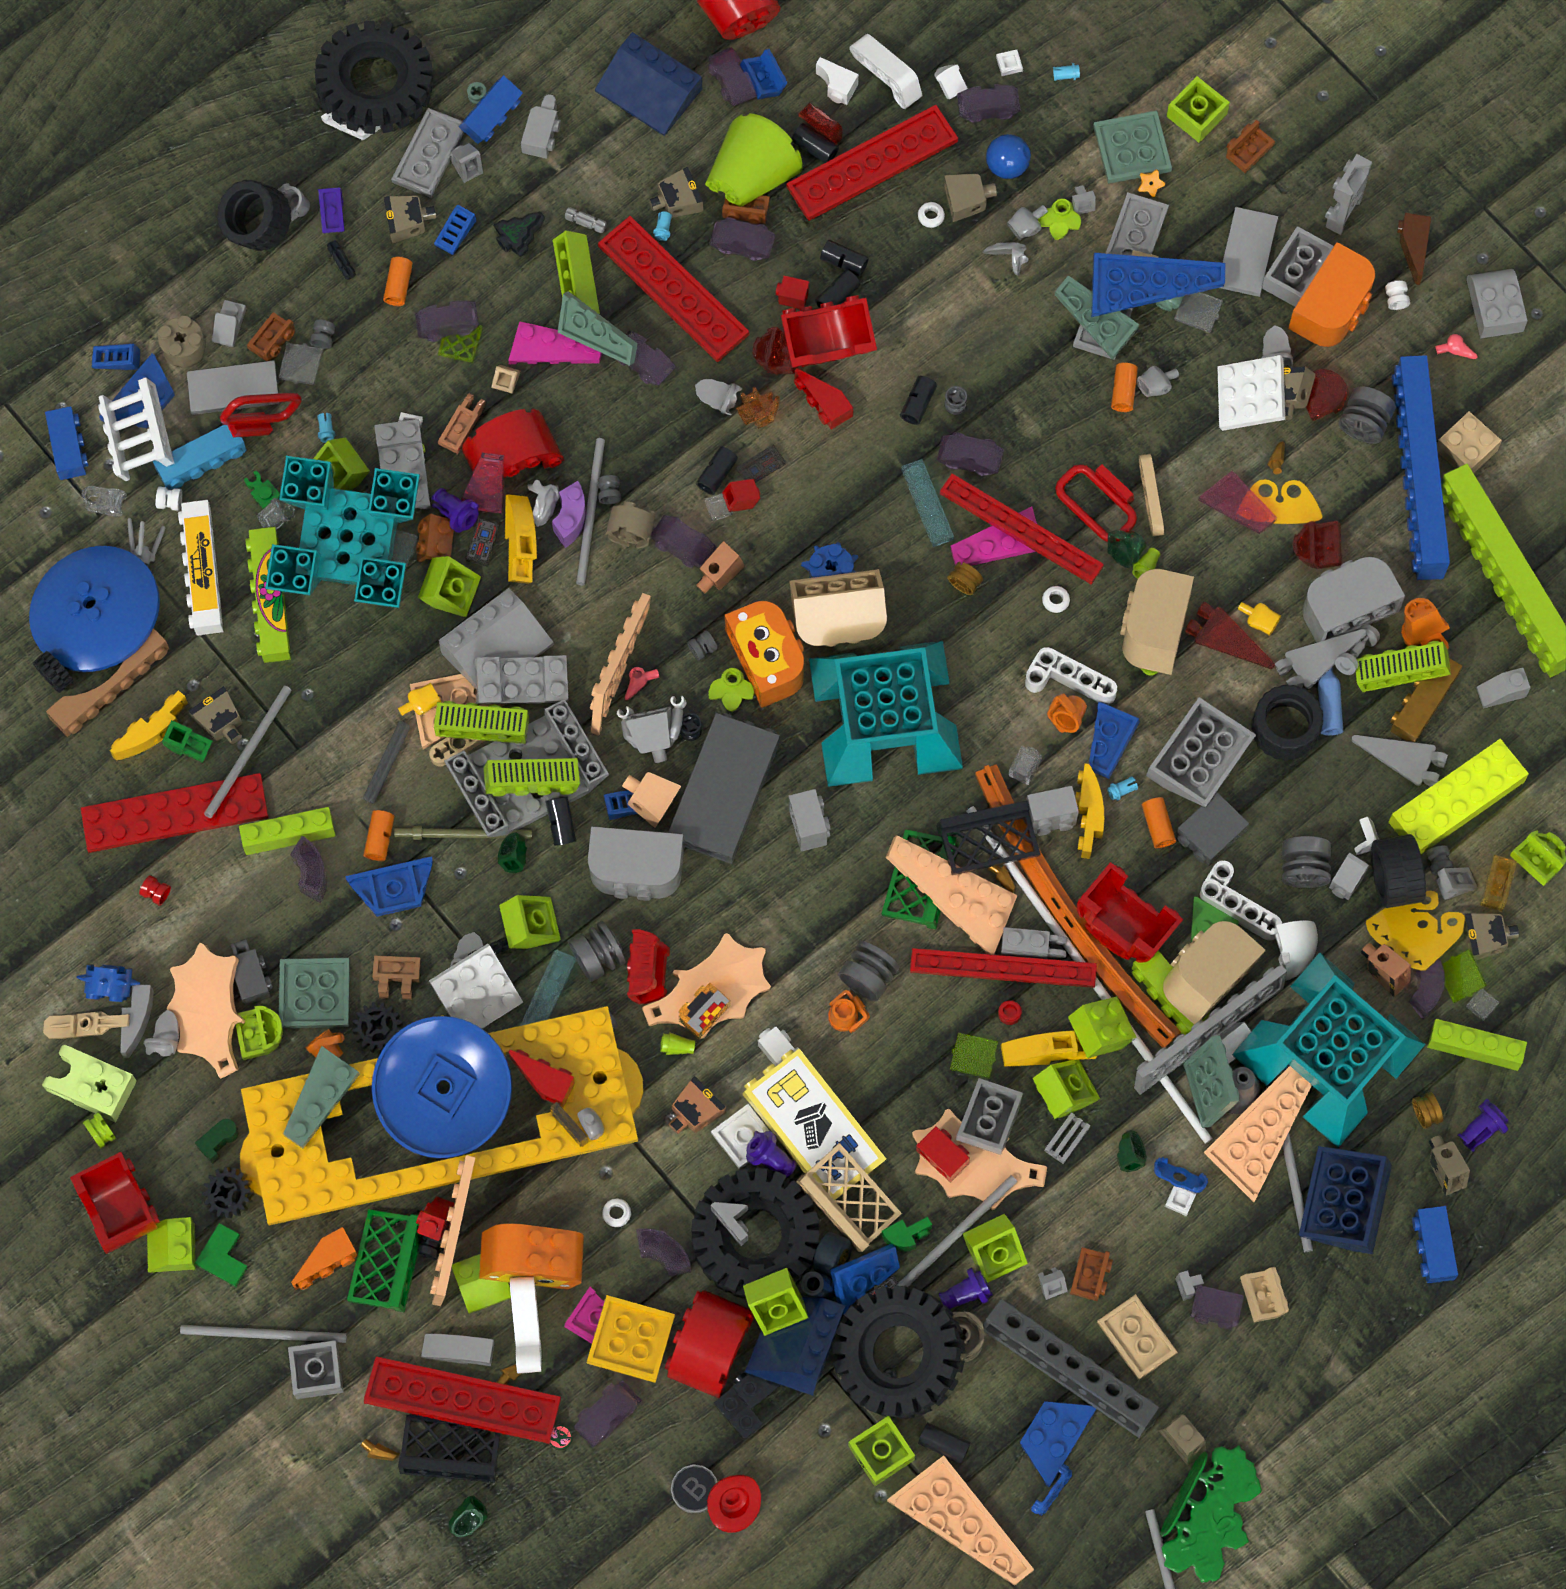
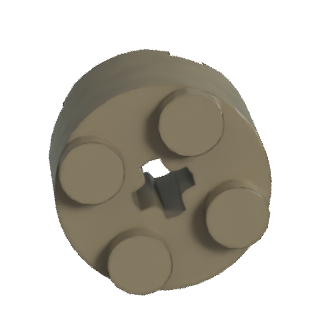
(173, 334)
(630, 525)
(974, 1334)

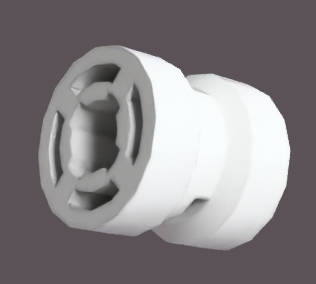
(1397, 295)
(168, 498)

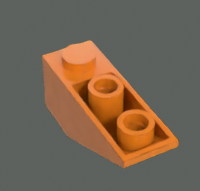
(328, 1254)

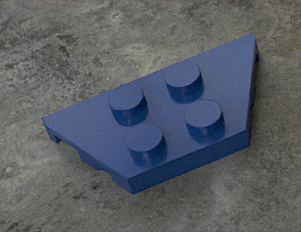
(151, 370)
(393, 887)
(1054, 1436)

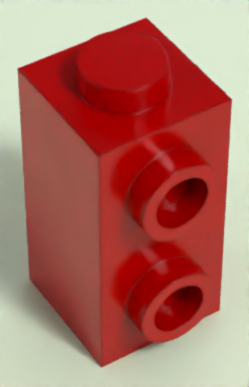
(434, 1218)

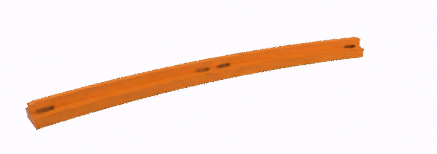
(1091, 950)

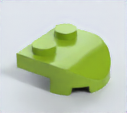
(1541, 855)
(259, 1033)

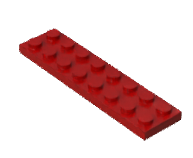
(872, 162)
(673, 289)
(172, 813)
(462, 1400)

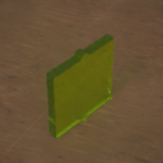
(1462, 976)
(973, 1055)

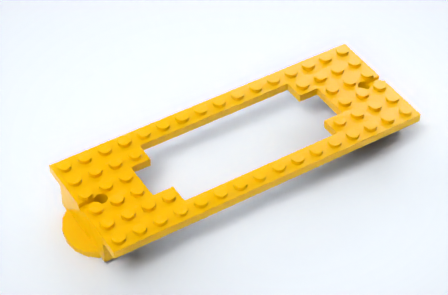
(307, 1184)

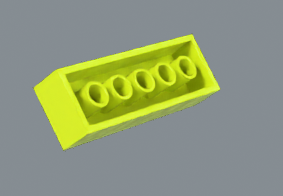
(1460, 796)

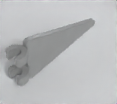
(1316, 659)
(1405, 757)

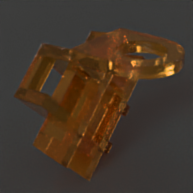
(753, 410)

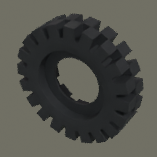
(395, 106)
(764, 1192)
(938, 1365)

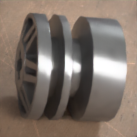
(1367, 415)
(1306, 862)
(596, 951)
(868, 971)

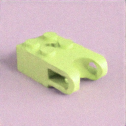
(86, 1079)

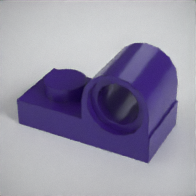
(331, 210)

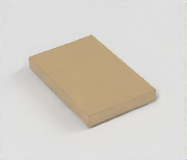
(1137, 1337)

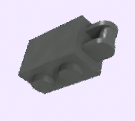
(249, 974)

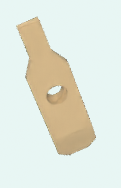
(72, 1025)

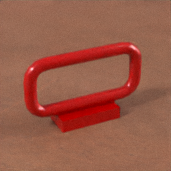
(257, 423)
(1110, 486)

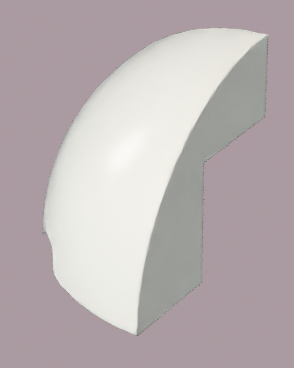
(1297, 945)

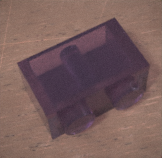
(1216, 1307)

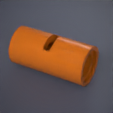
(397, 281)
(1124, 387)
(1158, 822)
(378, 835)

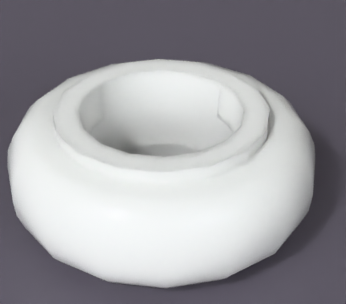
(931, 206)
(1056, 590)
(616, 1203)

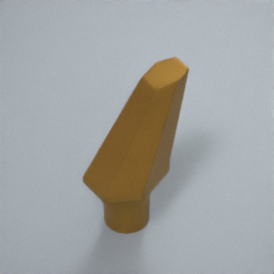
(1277, 458)
(1003, 877)
(508, 1373)
(379, 1451)

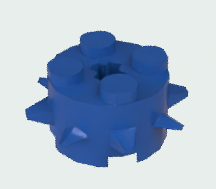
(827, 558)
(108, 981)

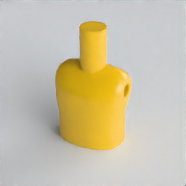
(1261, 617)
(421, 700)

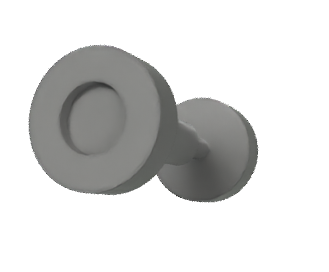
(1346, 662)

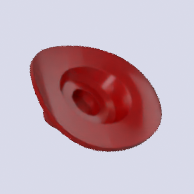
(734, 1503)

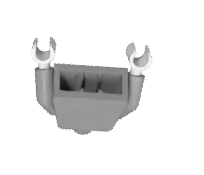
(653, 729)

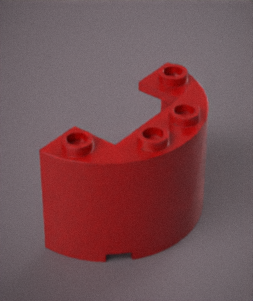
(828, 332)
(519, 437)
(1123, 919)
(115, 1202)
(708, 1343)

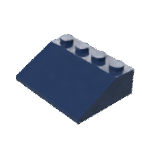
(649, 84)
(1345, 1199)
(799, 1351)

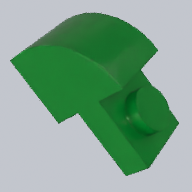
(184, 741)
(903, 1237)

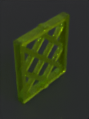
(455, 356)

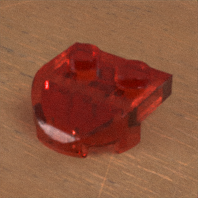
(822, 122)
(772, 352)
(1327, 394)
(1319, 544)

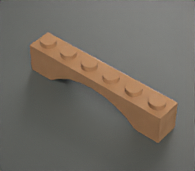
(73, 711)

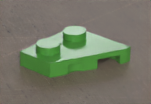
(1205, 916)

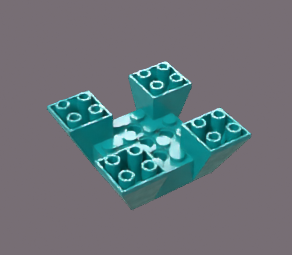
(371, 568)
(863, 729)
(1341, 1082)

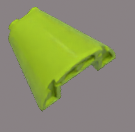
(753, 160)

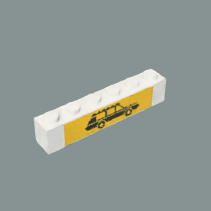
(202, 567)

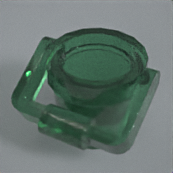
(1127, 549)

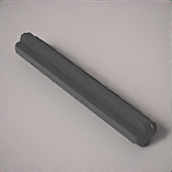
(386, 762)

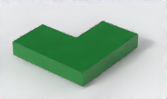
(216, 1256)

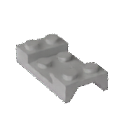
(1348, 192)
(402, 450)
(521, 680)

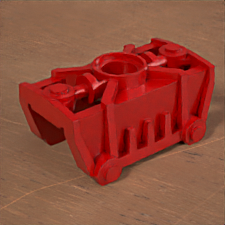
(647, 968)

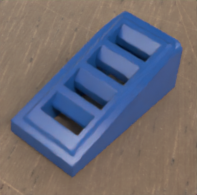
(449, 226)
(129, 361)
(621, 812)

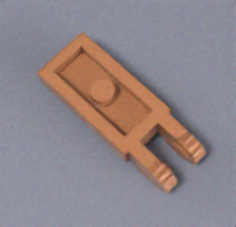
(461, 424)

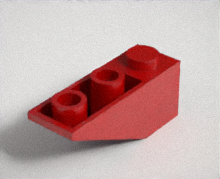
(828, 400)
(547, 1081)

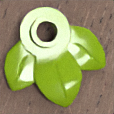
(1060, 221)
(731, 692)

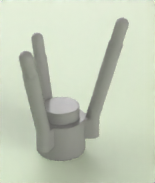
(143, 551)

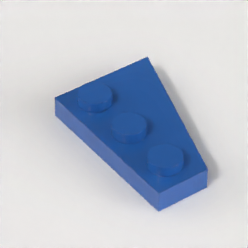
(1110, 738)
(861, 1274)

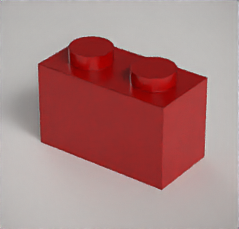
(943, 1153)

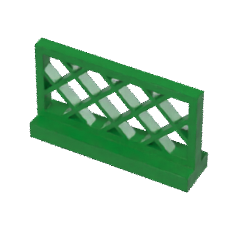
(931, 912)
(404, 1268)

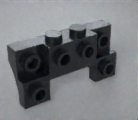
(741, 1398)

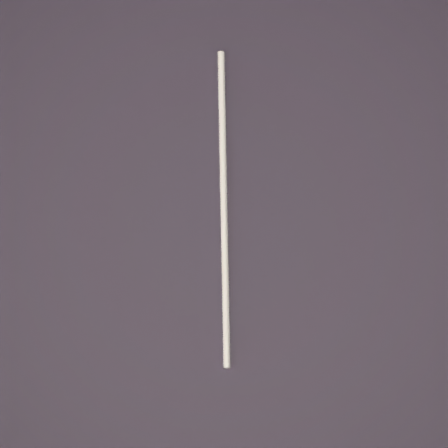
(1100, 990)

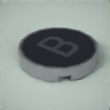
(691, 1488)

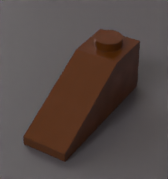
(1414, 241)

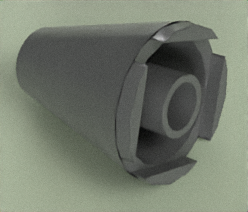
(1248, 1089)

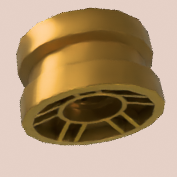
(965, 578)
(1427, 1110)

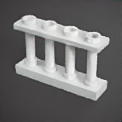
(156, 432)

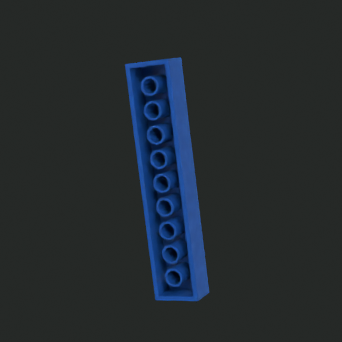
(1421, 468)

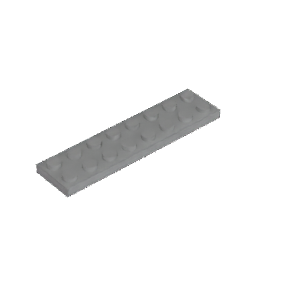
(1135, 230)
(1218, 1022)

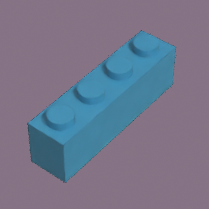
(200, 456)

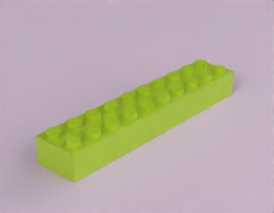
(1506, 568)

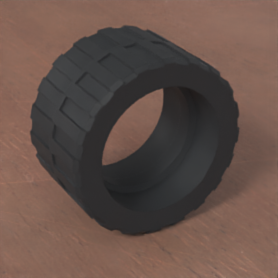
(234, 207)
(1292, 697)
(1398, 871)

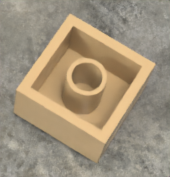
(1468, 443)

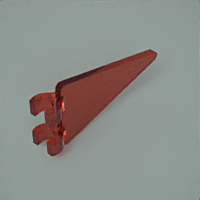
(1226, 636)

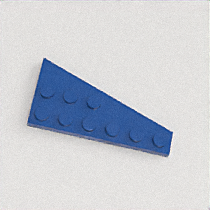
(1135, 281)

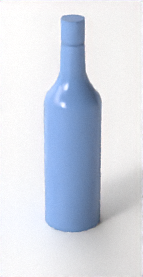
(1330, 700)

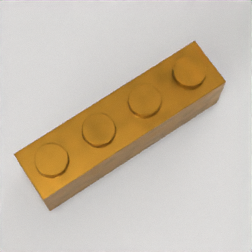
(1422, 704)

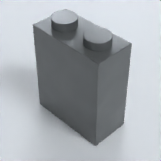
(1212, 829)

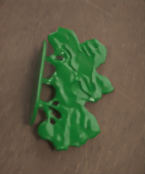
(1212, 1519)

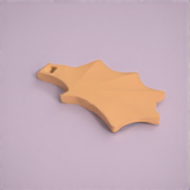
(729, 968)
(206, 1008)
(985, 1168)

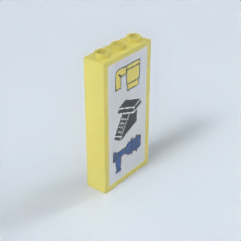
(811, 1120)

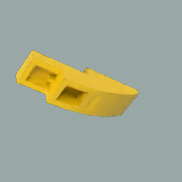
(522, 538)
(145, 735)
(1091, 804)
(1043, 1049)

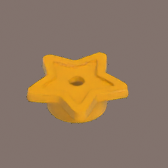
(1146, 178)

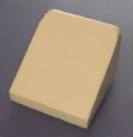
(505, 378)

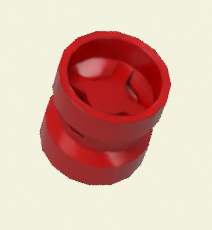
(153, 889)

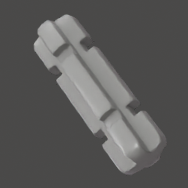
(585, 220)

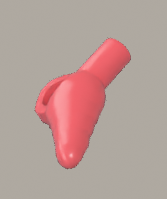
(1456, 346)
(638, 680)

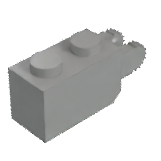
(541, 128)
(1031, 944)

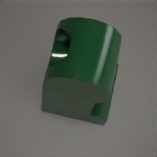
(216, 1138)

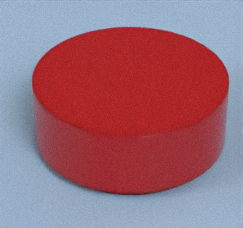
(1010, 1012)

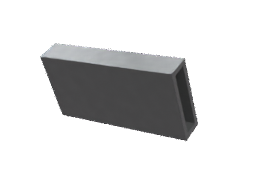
(725, 786)

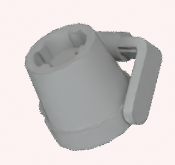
(297, 201)

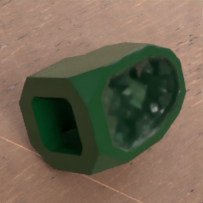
(512, 853)
(1131, 1152)
(467, 1517)

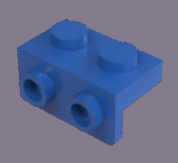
(765, 75)

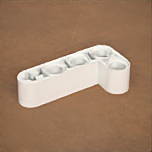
(889, 69)
(1071, 680)
(1243, 904)
(526, 1324)

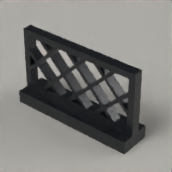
(985, 818)
(443, 1467)

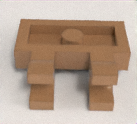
(396, 969)

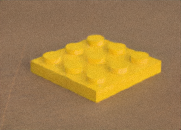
(630, 1338)

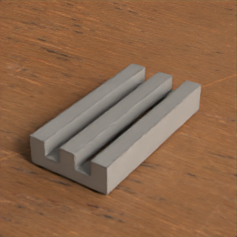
(1078, 1122)

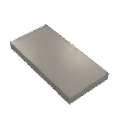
(428, 153)
(1248, 251)
(216, 387)

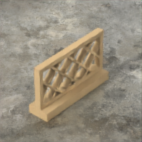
(832, 1209)

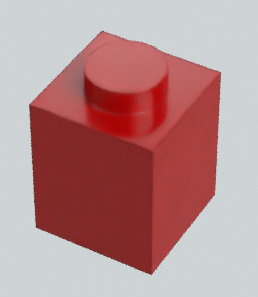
(792, 292)
(741, 495)

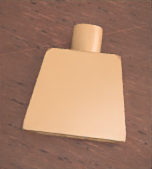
(651, 796)

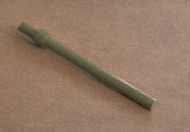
(418, 832)

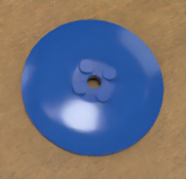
(109, 630)
(408, 1091)

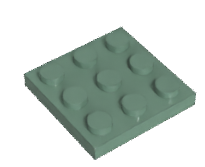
(1132, 146)
(314, 992)
(1211, 1081)

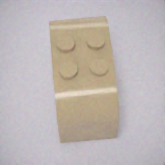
(839, 608)
(1156, 619)
(1210, 969)

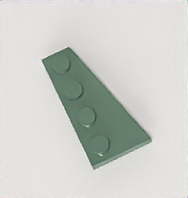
(591, 329)
(1108, 330)
(321, 1093)

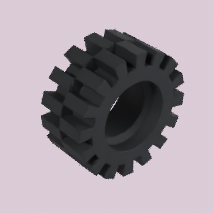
(53, 671)

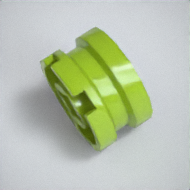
(99, 1130)

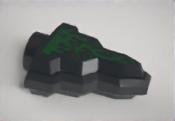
(518, 232)

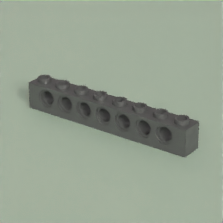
(1073, 1379)

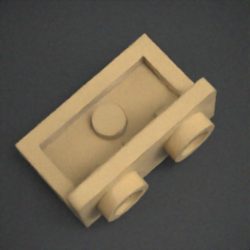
(1264, 1294)

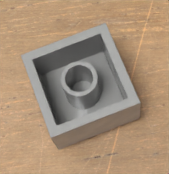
(1053, 810)
(808, 820)
(315, 1369)

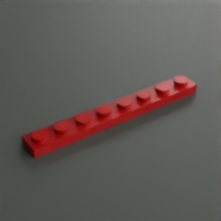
(1021, 529)
(1003, 968)

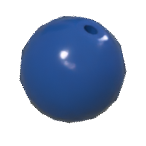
(1008, 156)

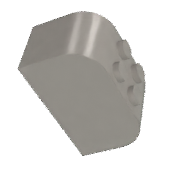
(1351, 597)
(635, 862)

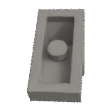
(228, 323)
(1455, 882)
(728, 1214)

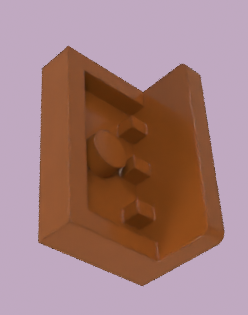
(1249, 146)
(753, 212)
(271, 337)
(434, 538)
(1090, 1274)

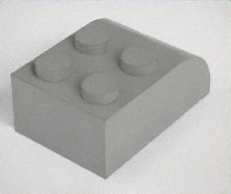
(1296, 266)
(1497, 303)
(989, 1116)

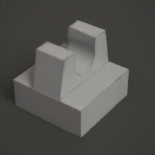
(1083, 201)
(1053, 1283)
(1188, 1284)

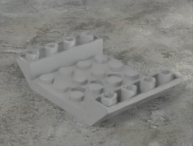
(549, 737)

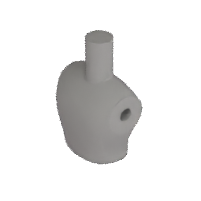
(1026, 223)
(1156, 382)
(591, 1123)

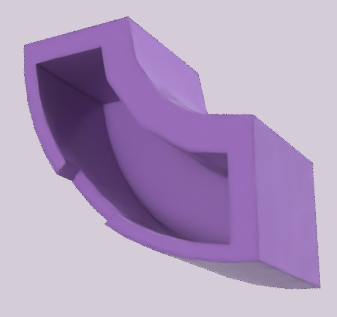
(571, 516)

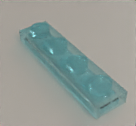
(927, 503)
(550, 988)

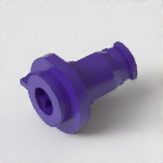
(461, 513)
(1484, 1126)
(764, 1150)
(968, 1290)

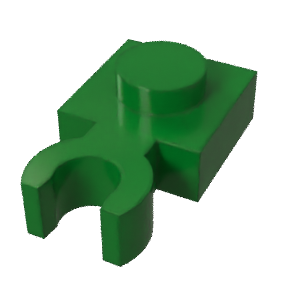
(262, 492)

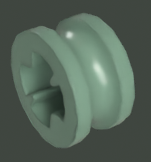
(476, 86)

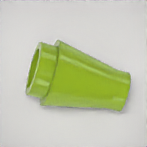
(1146, 562)
(675, 1044)

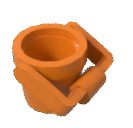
(1068, 715)
(844, 1012)
(327, 1040)

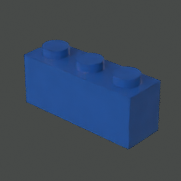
(491, 110)
(66, 443)
(1435, 1244)

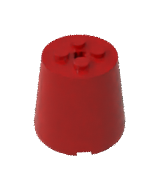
(739, 17)

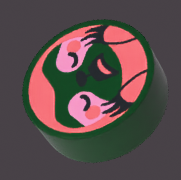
(561, 1437)

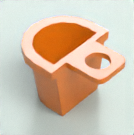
(1423, 623)

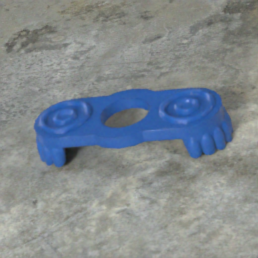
(1166, 1172)
(1042, 1507)

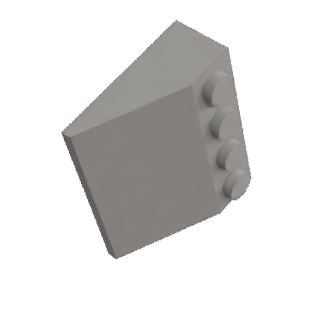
(497, 630)
(1200, 753)

